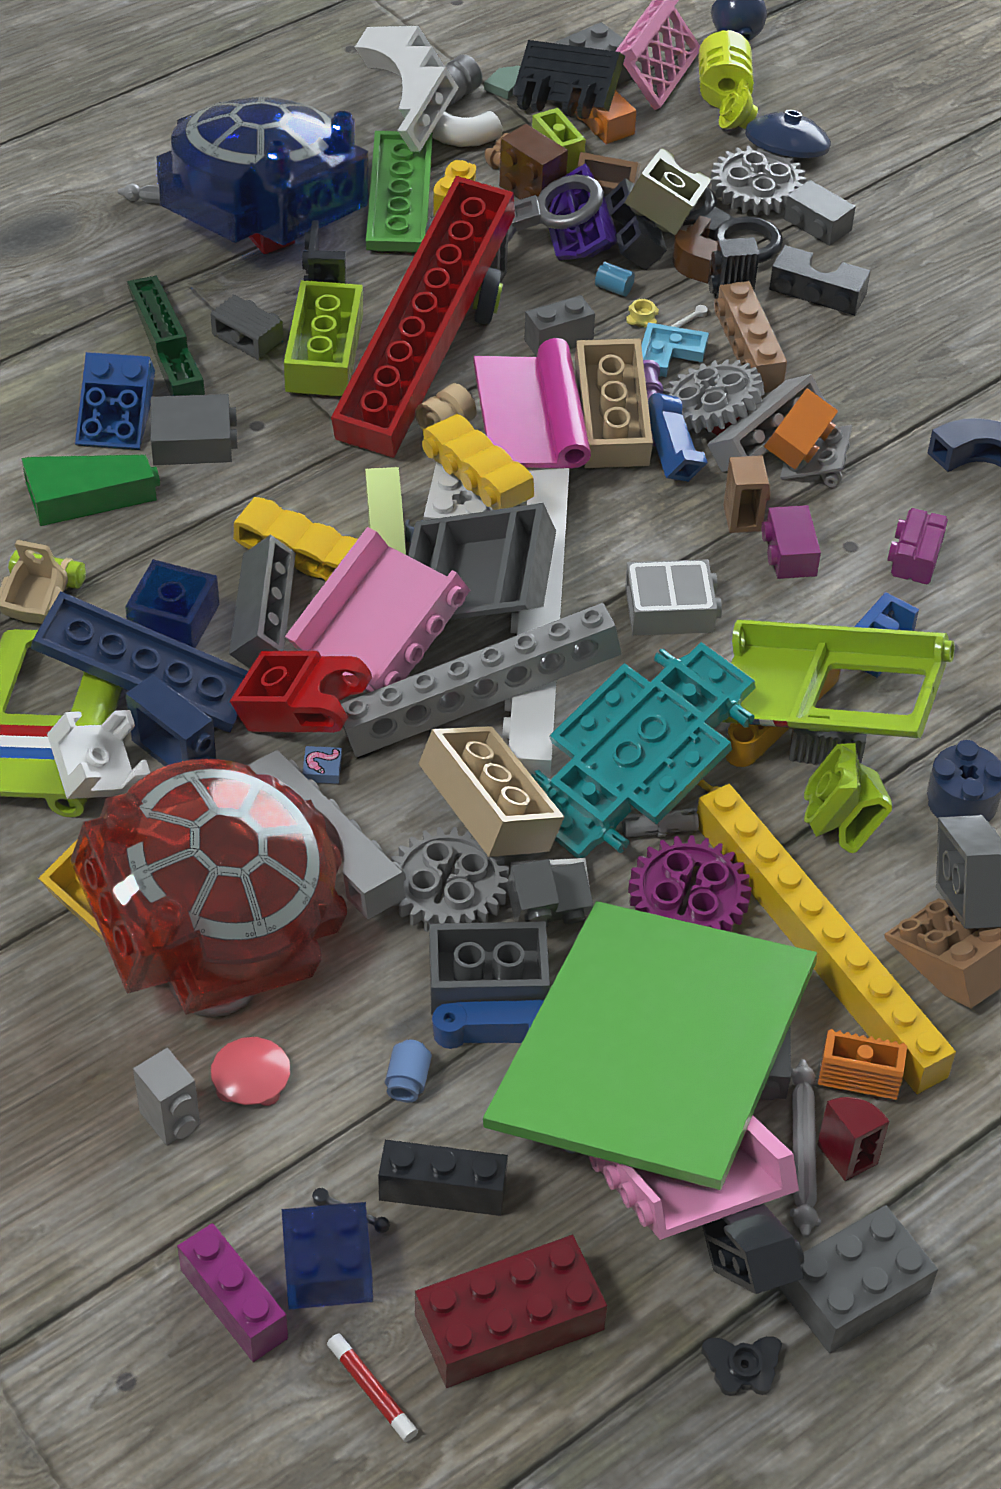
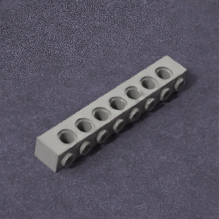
(480, 679)

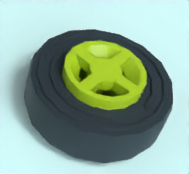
(488, 297)

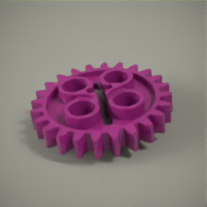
(657, 880)

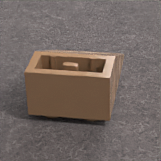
(954, 959)

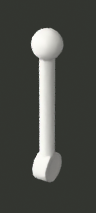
(700, 311)

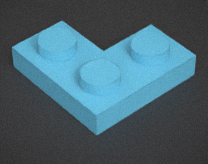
(665, 342)

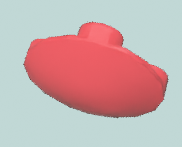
(250, 1071)

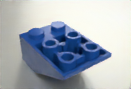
(114, 400)

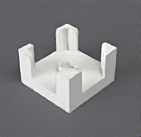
(94, 756)

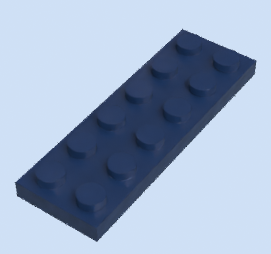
(131, 653)

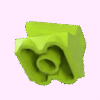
(846, 797)

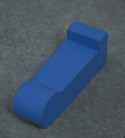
(673, 438)
(483, 1022)

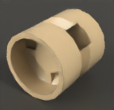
(447, 402)

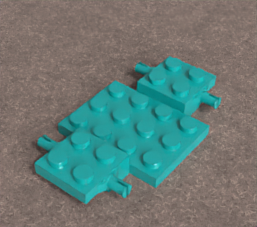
(642, 744)

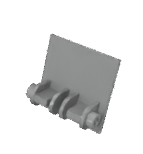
(828, 459)

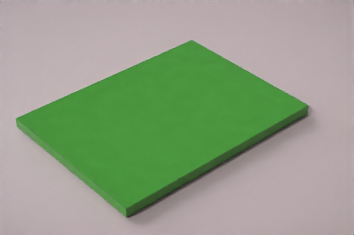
(653, 1044)

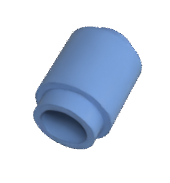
(407, 1070)

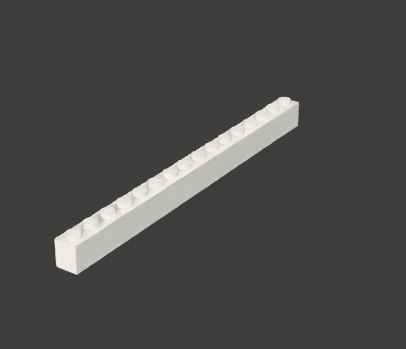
(534, 710)

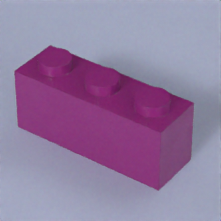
(233, 1292)

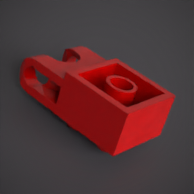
(298, 691)

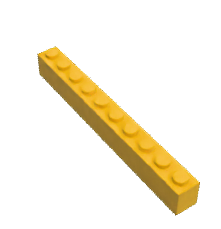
(815, 925)

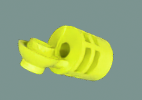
(728, 78)

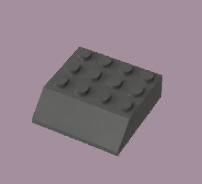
(496, 553)

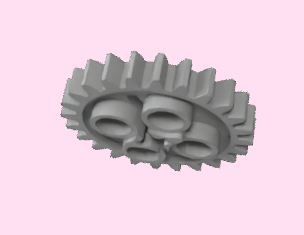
(755, 179)
(717, 394)
(469, 893)

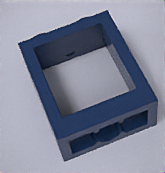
(169, 724)

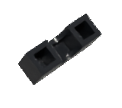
(640, 237)
(837, 290)

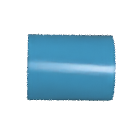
(614, 279)

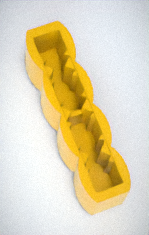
(478, 463)
(316, 545)

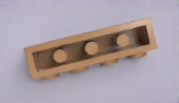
(750, 332)

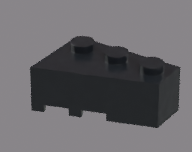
(754, 1250)

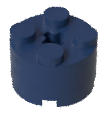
(965, 782)

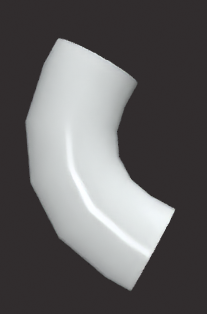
(468, 131)

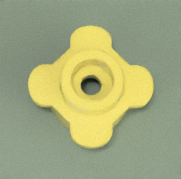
(642, 312)

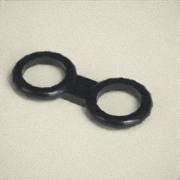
(724, 224)

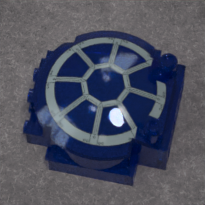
(263, 168)

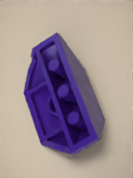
(587, 238)

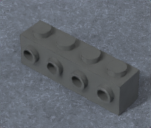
(262, 600)

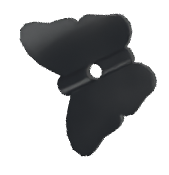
(726, 1362)

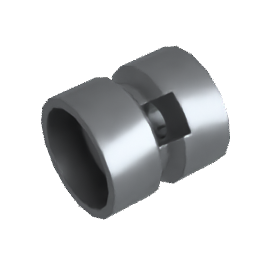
(465, 74)

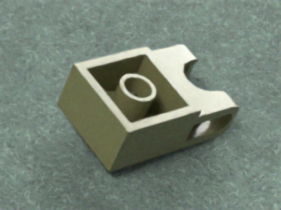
(666, 192)

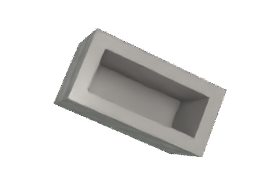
(167, 1096)

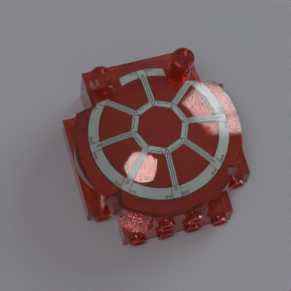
(210, 882)

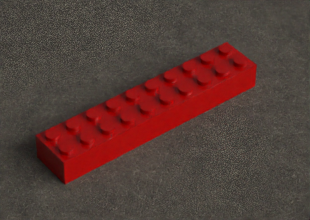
(423, 317)

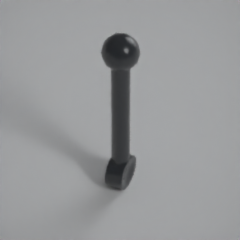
(321, 1198)

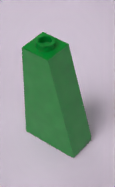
(87, 485)

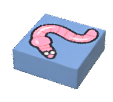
(322, 764)

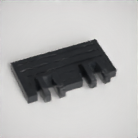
(568, 77)

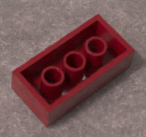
(510, 1310)

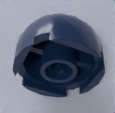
(740, 16)

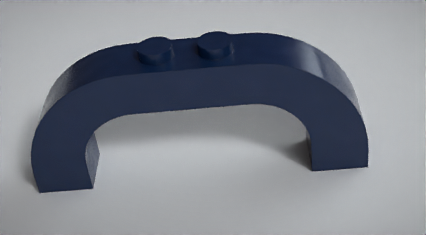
(966, 442)

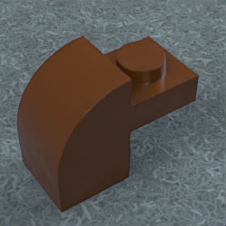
(694, 251)

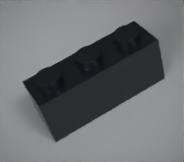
(442, 1177)

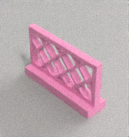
(646, 34)

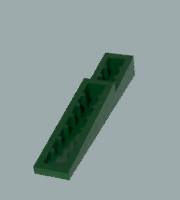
(166, 337)

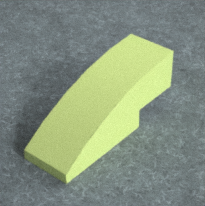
(385, 505)

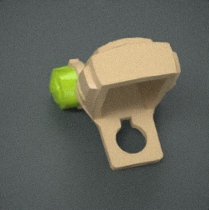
(36, 581)

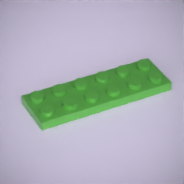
(398, 194)

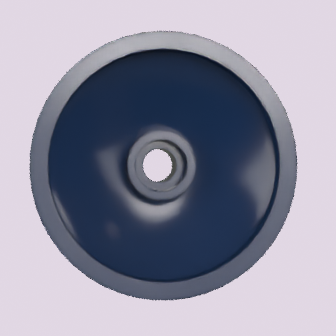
(788, 135)

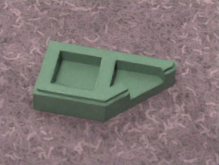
(502, 81)

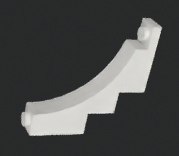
(424, 77)

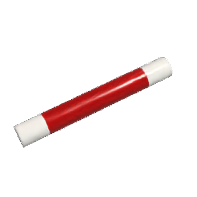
(372, 1387)

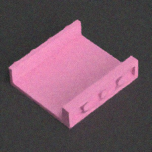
(379, 610)
(669, 1206)

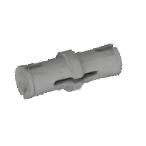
(675, 821)

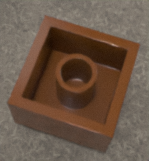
(530, 162)

